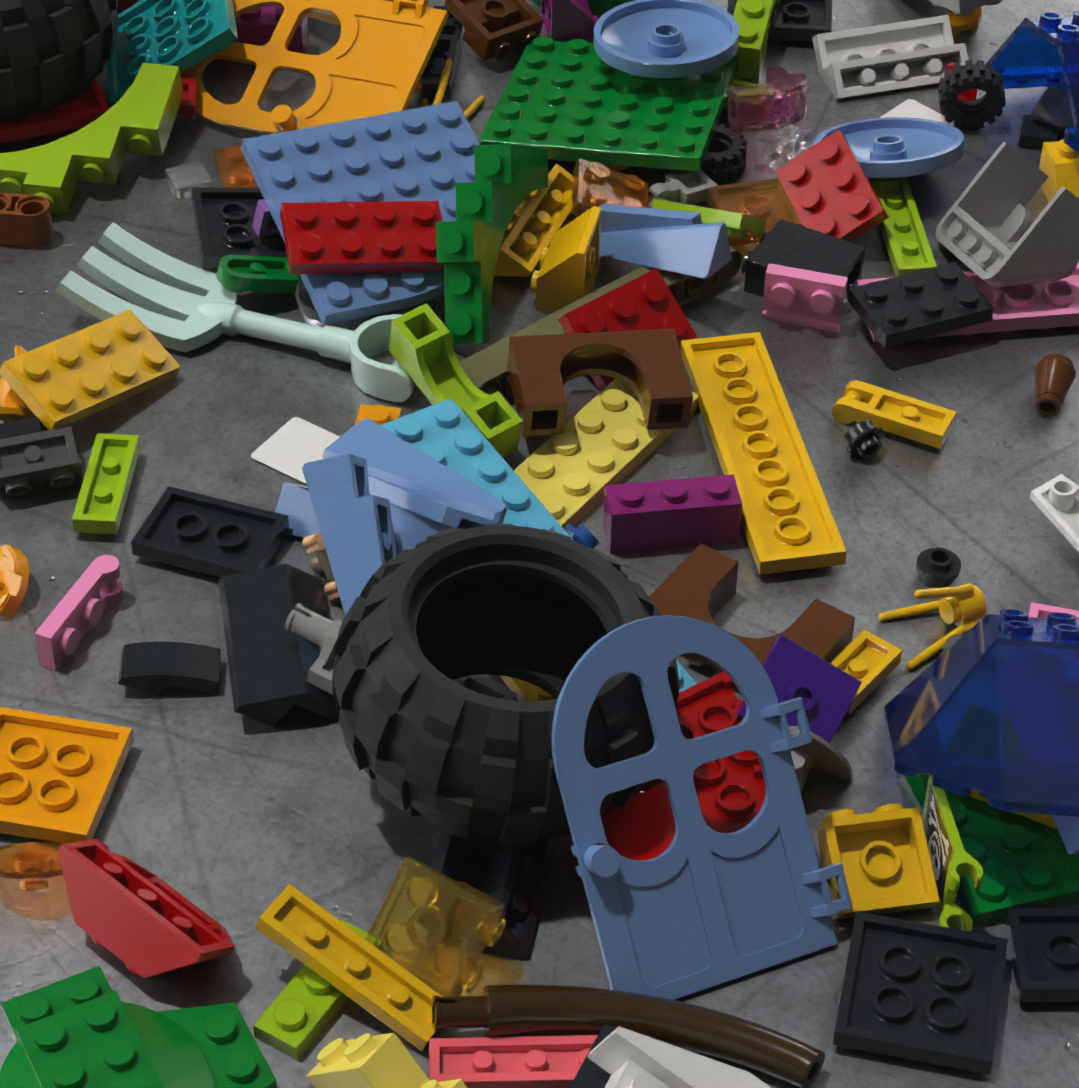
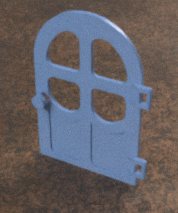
(712, 898)

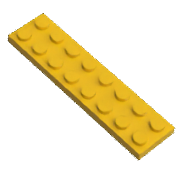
(761, 445)

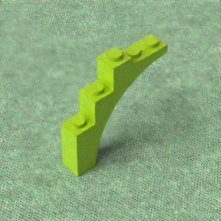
(96, 152)

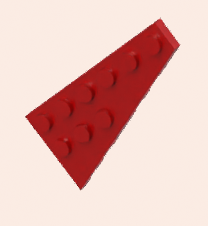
(730, 787)

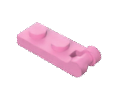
(79, 611)

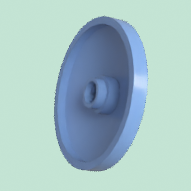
(666, 37)
(900, 145)

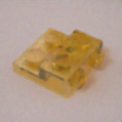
(436, 927)

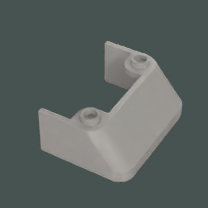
(992, 217)

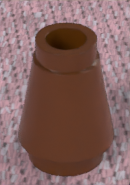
(1053, 381)

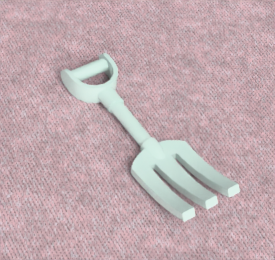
(193, 308)

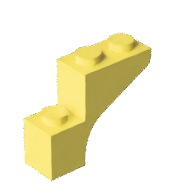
(371, 1063)

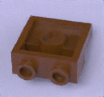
(496, 26)

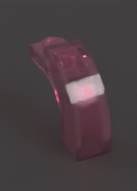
(768, 104)

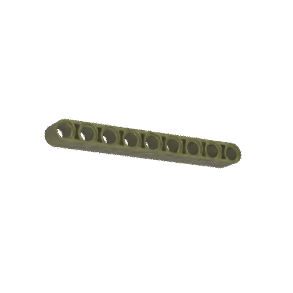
(489, 366)

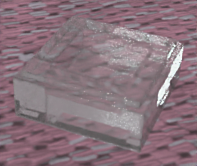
(185, 177)

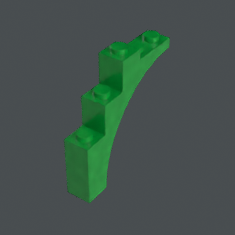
(473, 241)

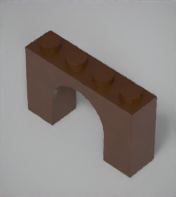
(641, 359)
(709, 581)

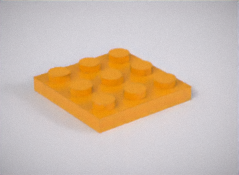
(57, 774)

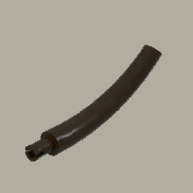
(584, 1011)

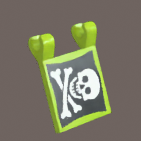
(948, 857)

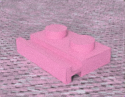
(804, 297)

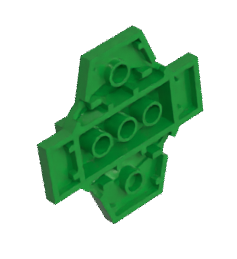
(88, 1038)

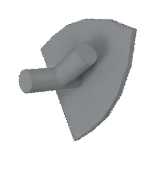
(820, 757)

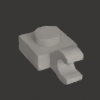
(683, 187)

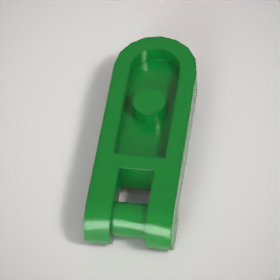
(256, 274)

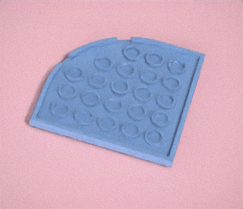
(368, 159)

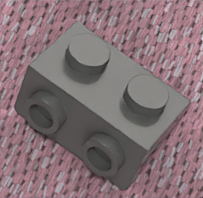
(38, 461)

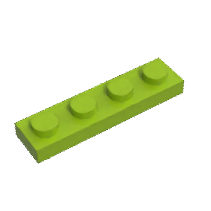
(903, 229)

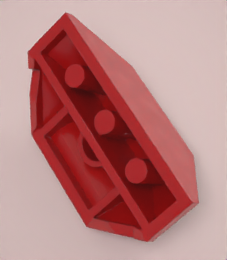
(137, 912)

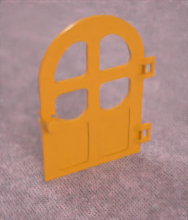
(361, 76)

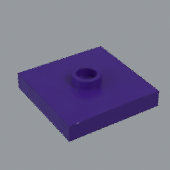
(823, 687)

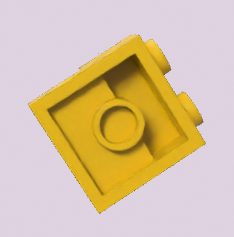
(881, 858)

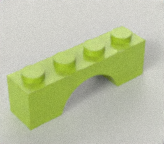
(754, 24)
(428, 356)

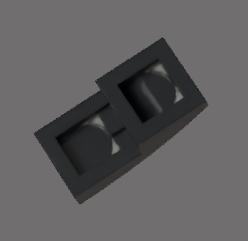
(155, 664)

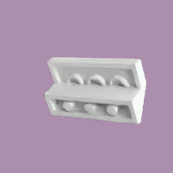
(887, 56)

